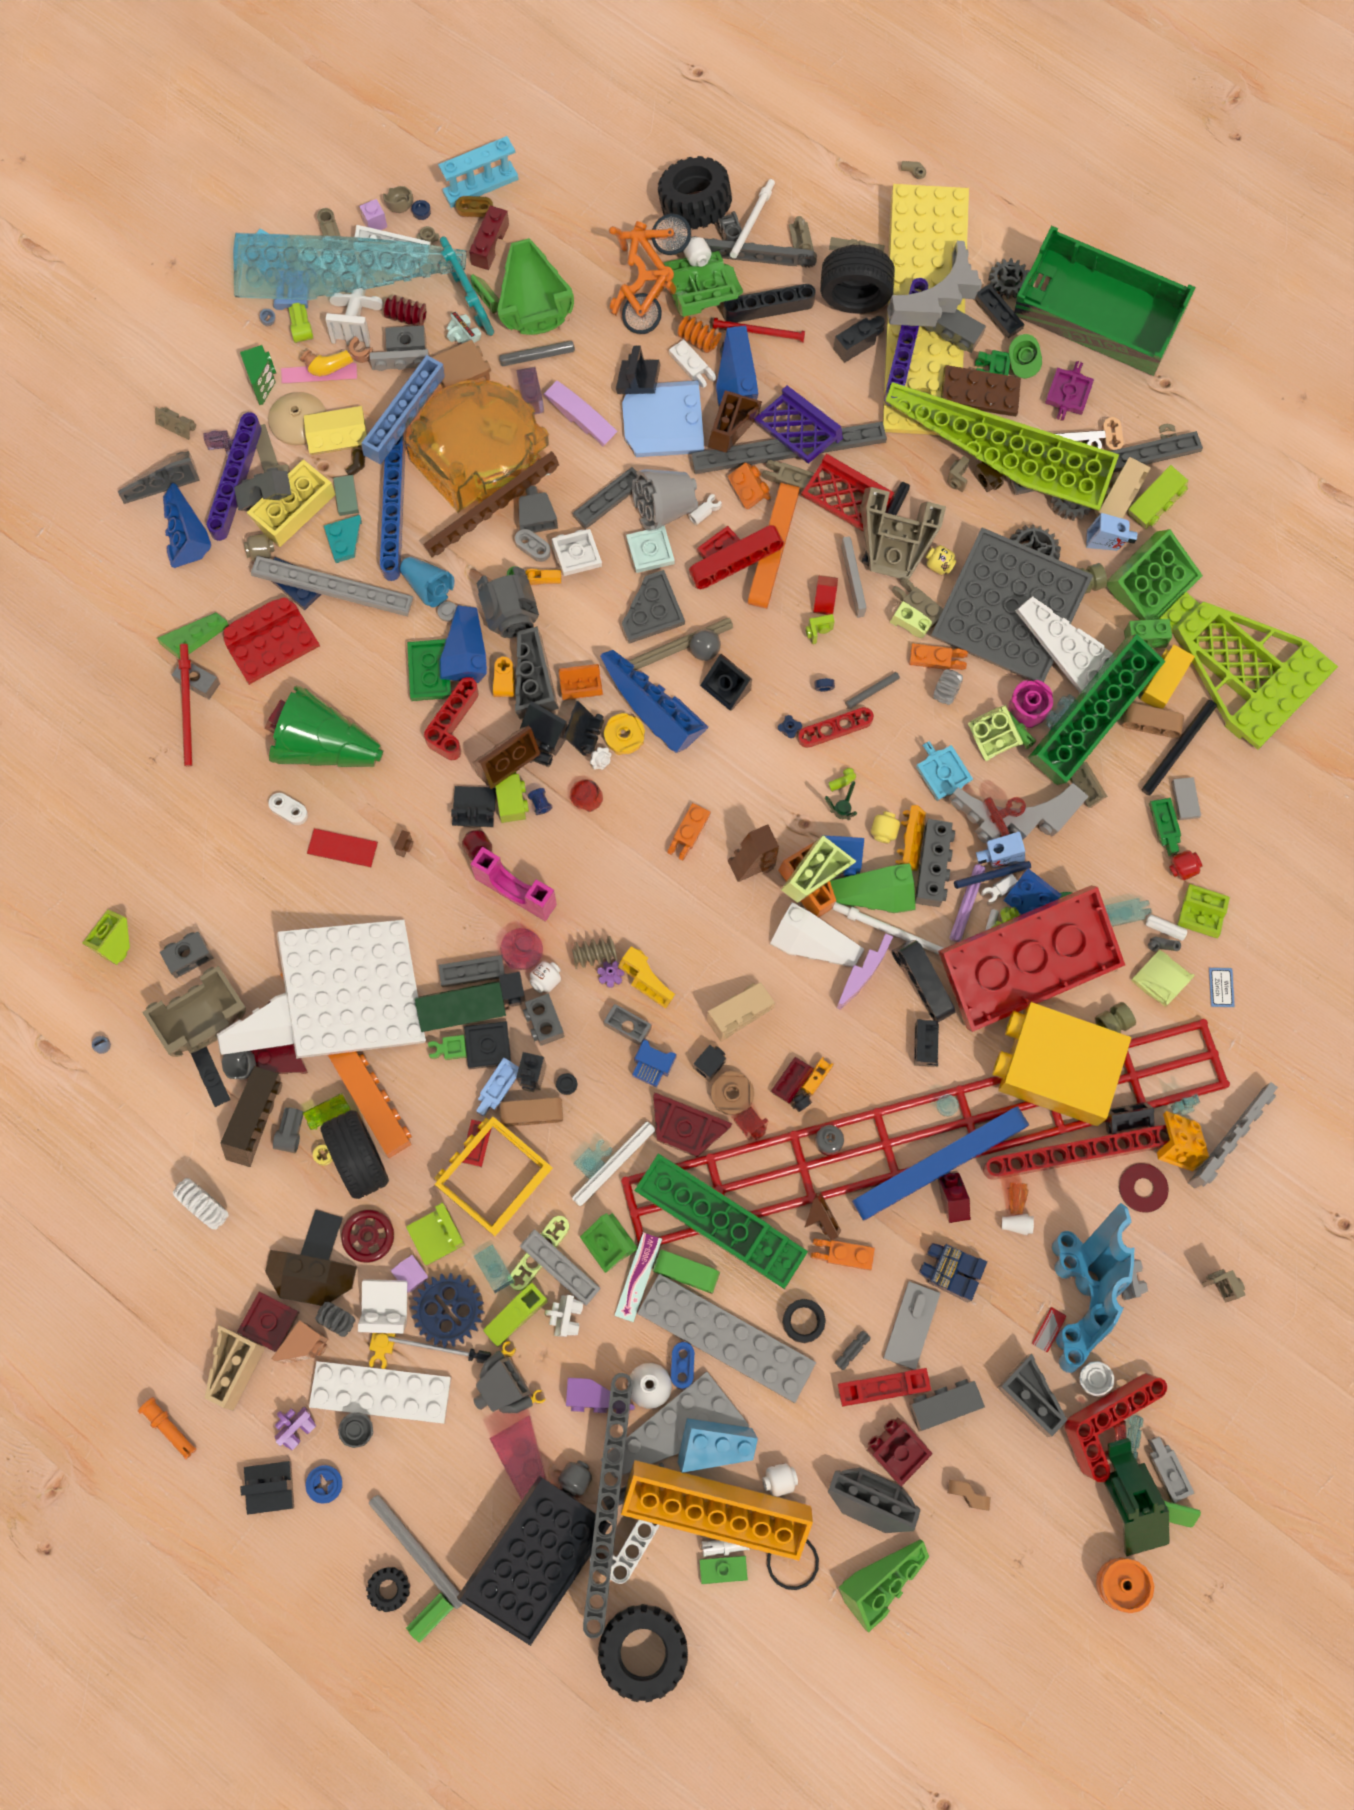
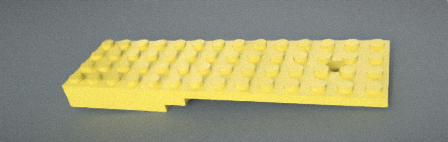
(921, 244)

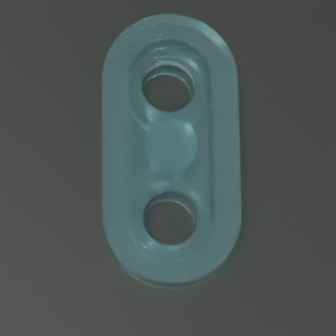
(1063, 704)

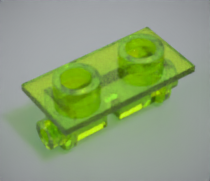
(326, 1111)

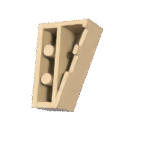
(739, 1011)

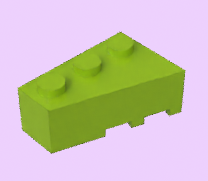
(1159, 497)

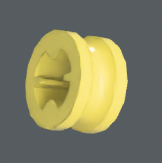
(316, 1155)

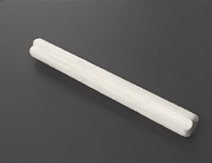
(613, 1163)

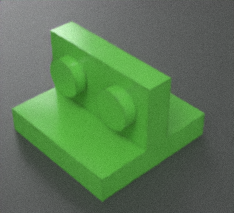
(608, 1242)

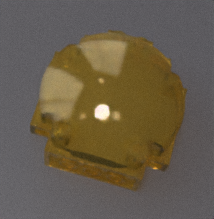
(474, 440)

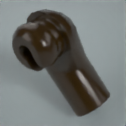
(358, 462)

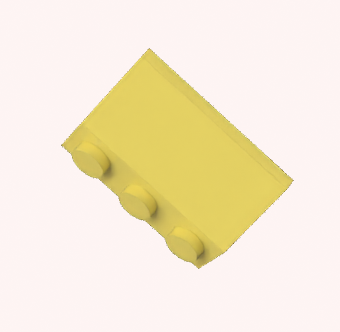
(335, 430)

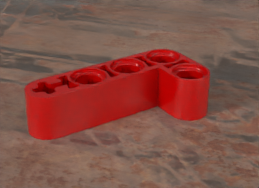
(456, 715)

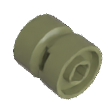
(1099, 578)
(1117, 1019)

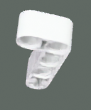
(622, 1558)

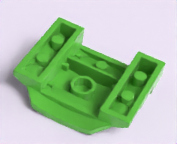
(703, 285)

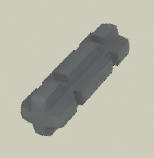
(852, 1350)

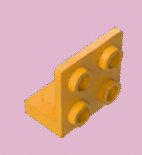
(1186, 1143)

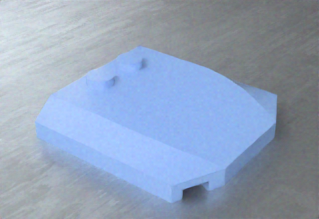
(664, 421)

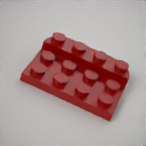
(268, 639)

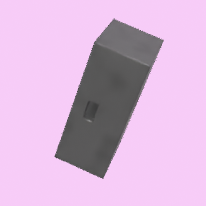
(204, 686)
(618, 1016)

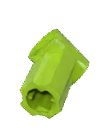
(300, 326)

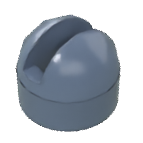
(264, 315)
(102, 1047)

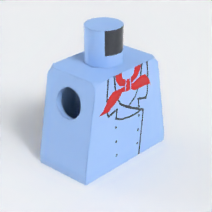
(1109, 533)
(1010, 851)

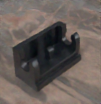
(926, 1043)
(1130, 1117)

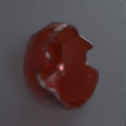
(586, 795)

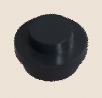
(566, 1084)
(801, 1102)

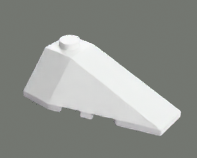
(811, 937)
(261, 1030)

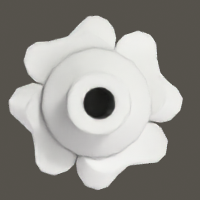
(600, 758)

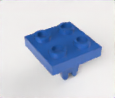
(1031, 893)

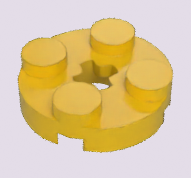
(627, 723)

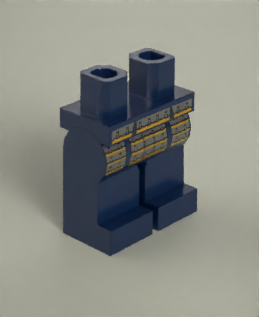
(949, 1269)

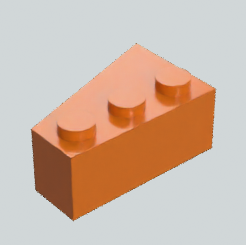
(819, 901)

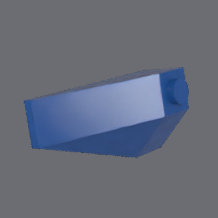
(737, 366)
(464, 647)

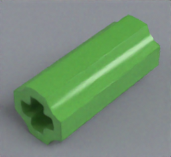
(429, 1617)

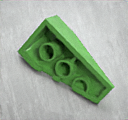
(879, 889)
(875, 1586)

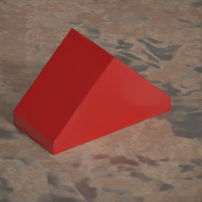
(825, 595)

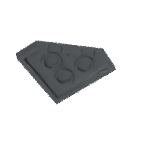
(652, 609)

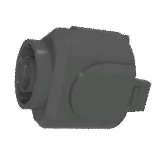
(508, 603)

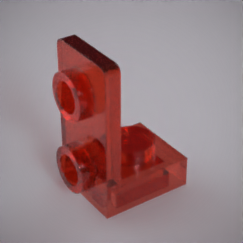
(751, 1124)

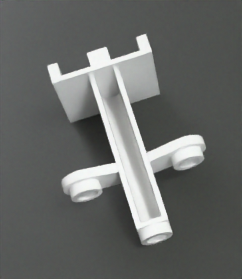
(351, 324)

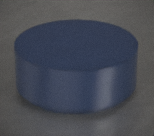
(421, 209)
(824, 685)

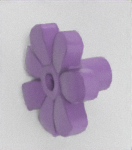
(610, 974)

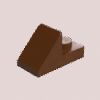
(821, 1212)

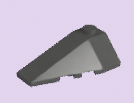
(176, 469)

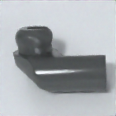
(1164, 944)

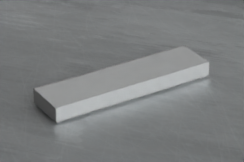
(853, 577)
(560, 1267)

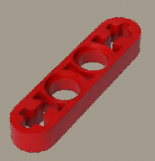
(834, 724)

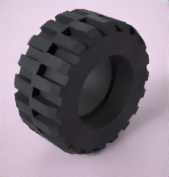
(692, 176)
(676, 1653)

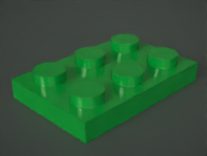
(425, 671)

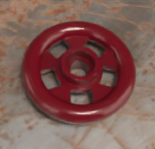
(349, 1239)

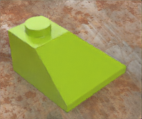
(110, 937)

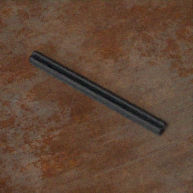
(1179, 747)

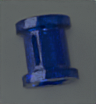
(544, 806)

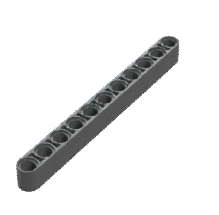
(610, 1515)

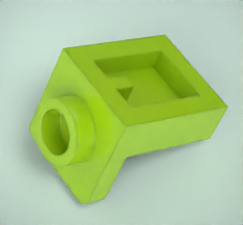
(819, 625)

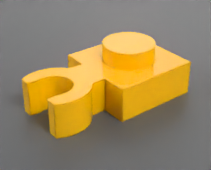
(381, 1345)

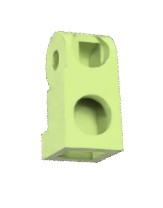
(911, 620)

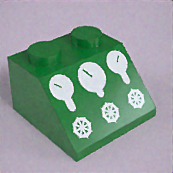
(260, 371)

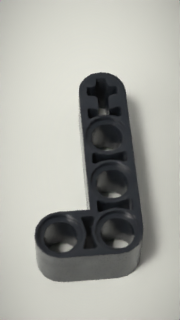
(925, 979)

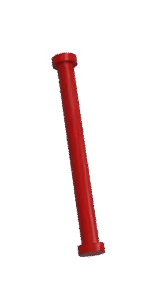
(761, 330)

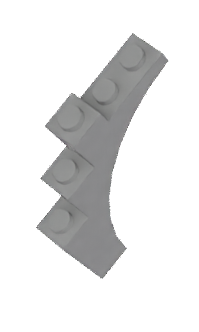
(927, 306)
(1049, 815)

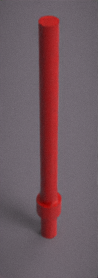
(184, 665)

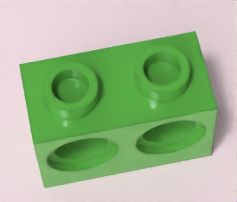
(1154, 632)

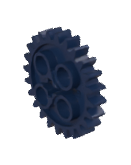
(432, 1323)

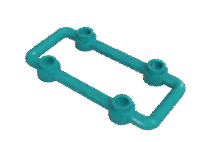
(471, 298)

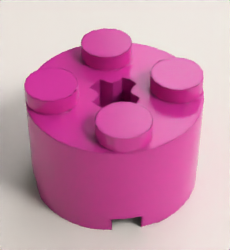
(1031, 692)

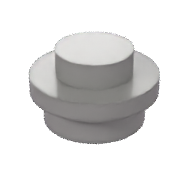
(446, 611)

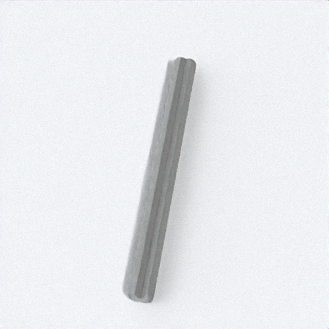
(416, 1550)

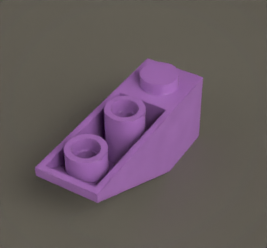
(589, 1394)

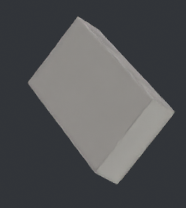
(1186, 798)

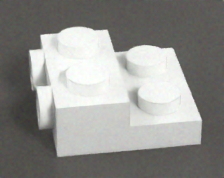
(576, 552)

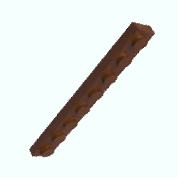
(487, 507)

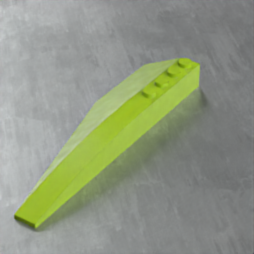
(1015, 449)

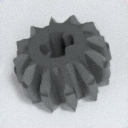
(335, 1319)

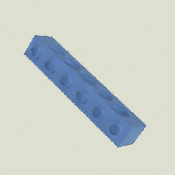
(403, 409)

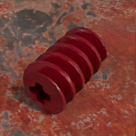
(405, 312)

